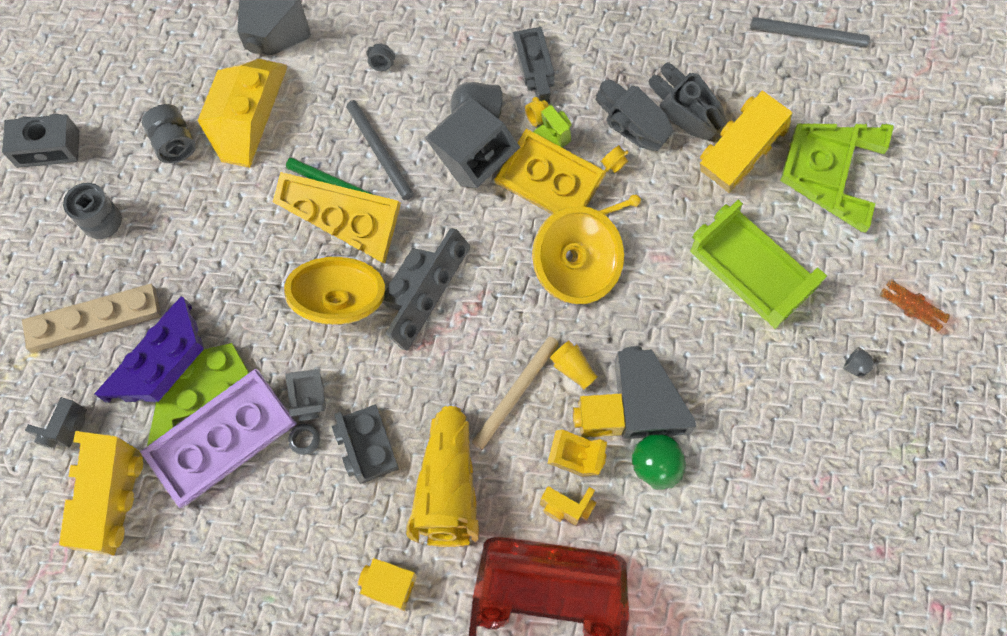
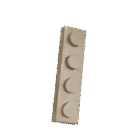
(91, 318)

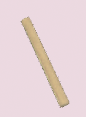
(515, 393)

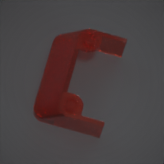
(550, 584)

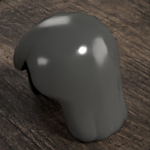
(485, 94)

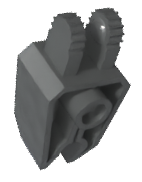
(689, 103)
(634, 115)

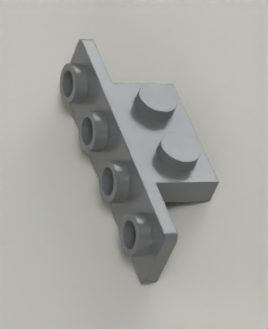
(420, 285)

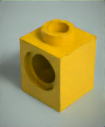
(599, 415)
(387, 583)

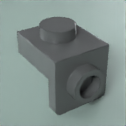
(305, 394)
(62, 426)

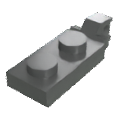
(534, 61)

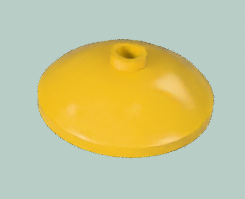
(595, 252)
(334, 290)

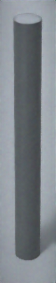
(809, 31)
(379, 150)

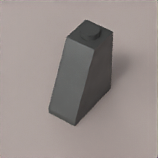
(649, 397)

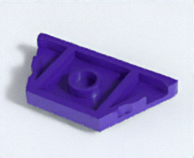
(157, 359)

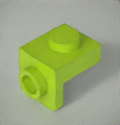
(555, 127)

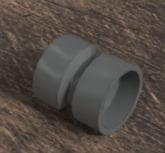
(168, 133)
(92, 210)

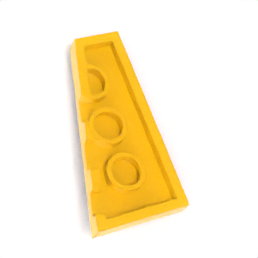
(348, 214)

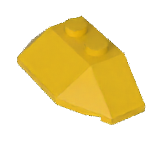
(240, 108)

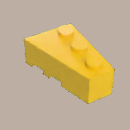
(745, 140)
(100, 494)

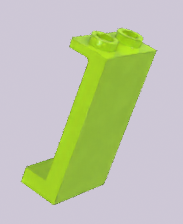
(754, 265)

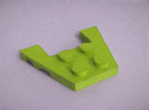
(820, 165)
(201, 382)

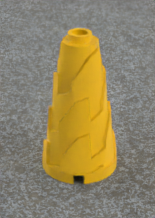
(444, 490)

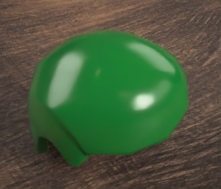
(659, 461)

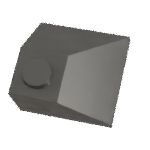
(271, 25)

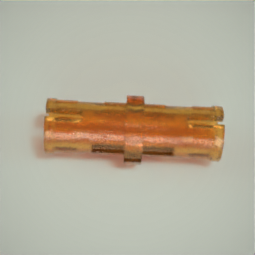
(914, 305)

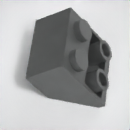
(472, 143)

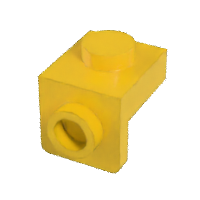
(577, 454)
(561, 507)

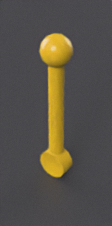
(634, 200)

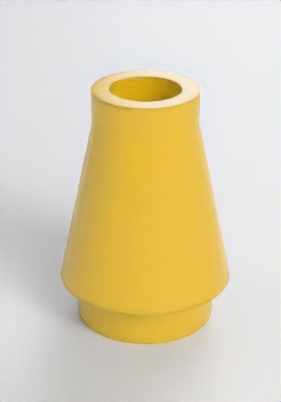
(573, 364)

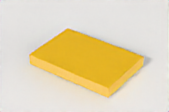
(549, 175)

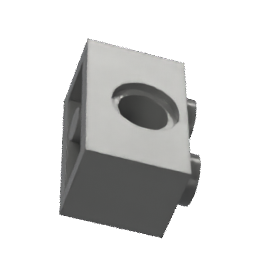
(41, 140)

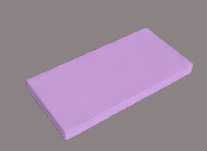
(218, 438)

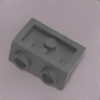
(365, 443)

